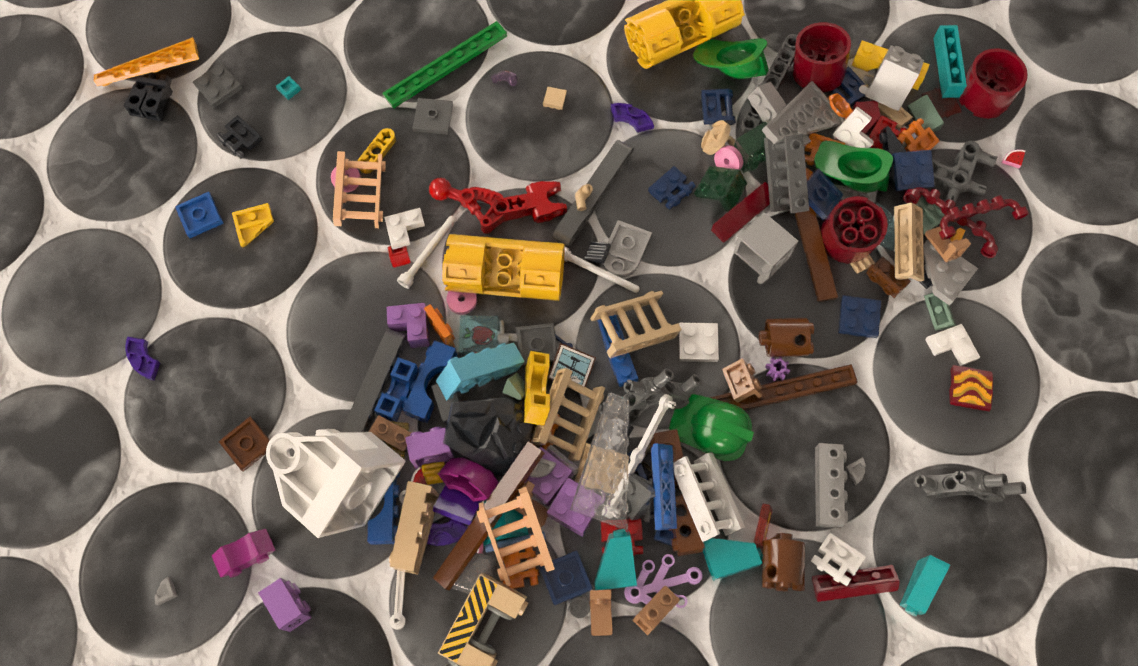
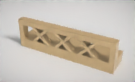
(909, 242)

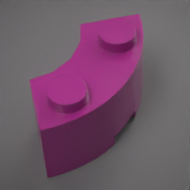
(468, 478)
(243, 553)

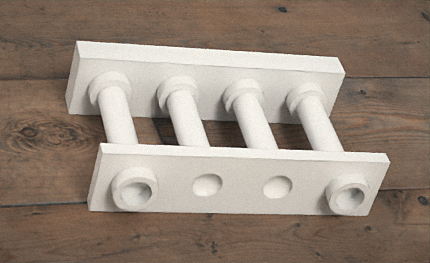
(718, 494)

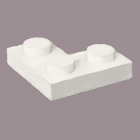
(850, 130)
(399, 225)
(955, 340)

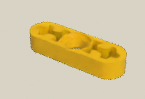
(378, 143)

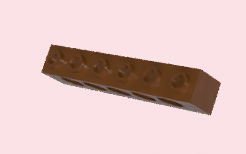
(681, 544)

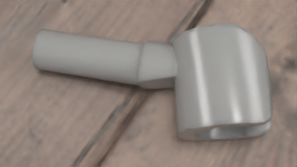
(501, 337)

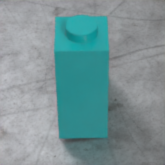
(730, 557)
(617, 563)
(923, 584)

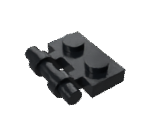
(245, 135)

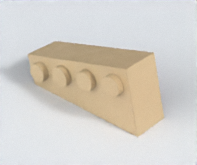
(413, 527)

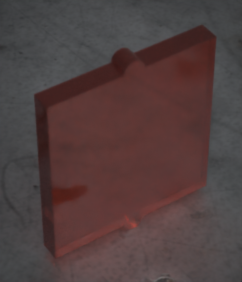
(944, 106)

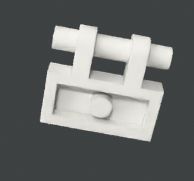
(841, 554)

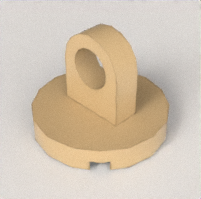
(716, 138)

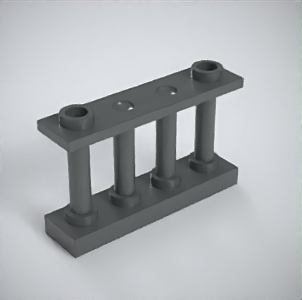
(787, 174)

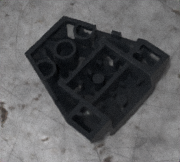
(488, 431)

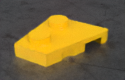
(252, 222)

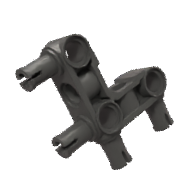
(964, 165)
(651, 389)
(977, 483)

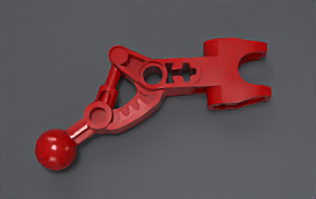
(532, 203)

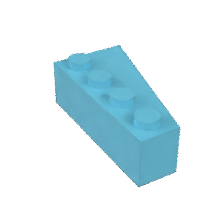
(479, 369)

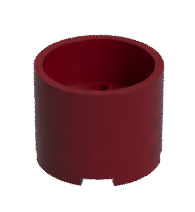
(821, 56)
(993, 82)
(845, 242)

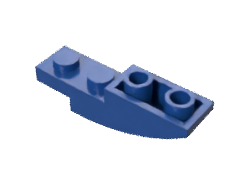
(622, 364)

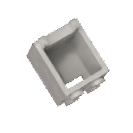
(893, 78)
(764, 246)

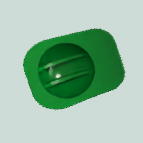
(734, 59)
(856, 167)
(713, 427)

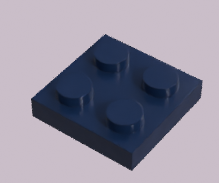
(913, 170)
(822, 194)
(859, 316)
(567, 578)

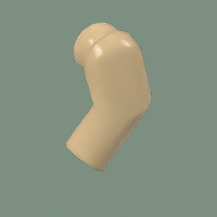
(581, 195)

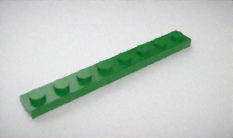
(444, 64)

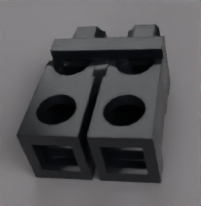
(149, 96)

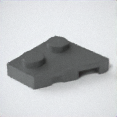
(638, 496)

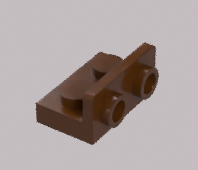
(884, 275)

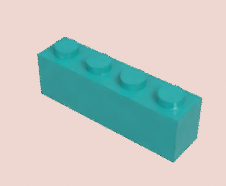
(949, 61)

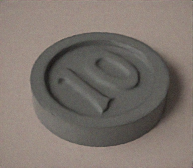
(579, 607)

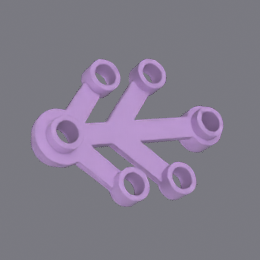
(658, 582)

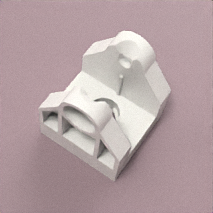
(332, 477)

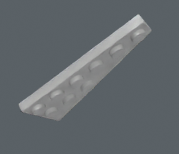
(803, 115)

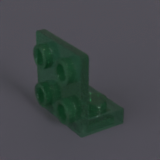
(722, 185)

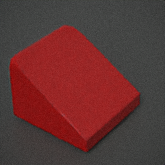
(398, 256)

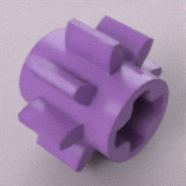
(782, 368)

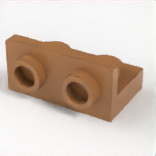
(741, 380)

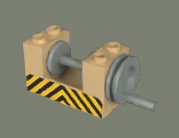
(461, 645)

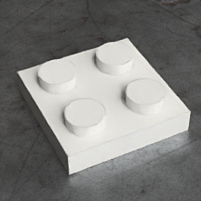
(698, 342)

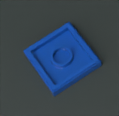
(199, 214)

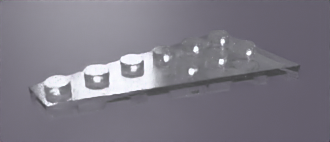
(604, 478)

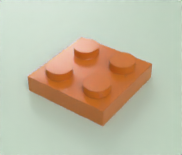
(443, 330)

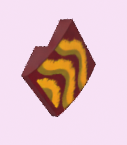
(971, 388)

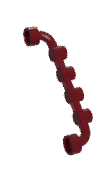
(983, 207)
(988, 249)

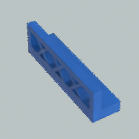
(664, 487)

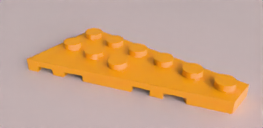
(154, 62)

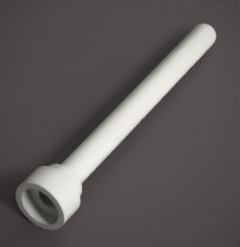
(599, 271)
(407, 278)

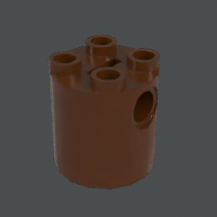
(780, 337)
(783, 563)

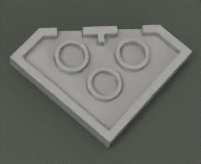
(946, 277)

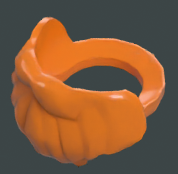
(841, 104)

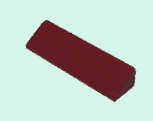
(742, 213)
(864, 582)

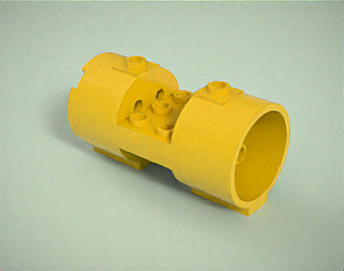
(678, 26)
(503, 267)

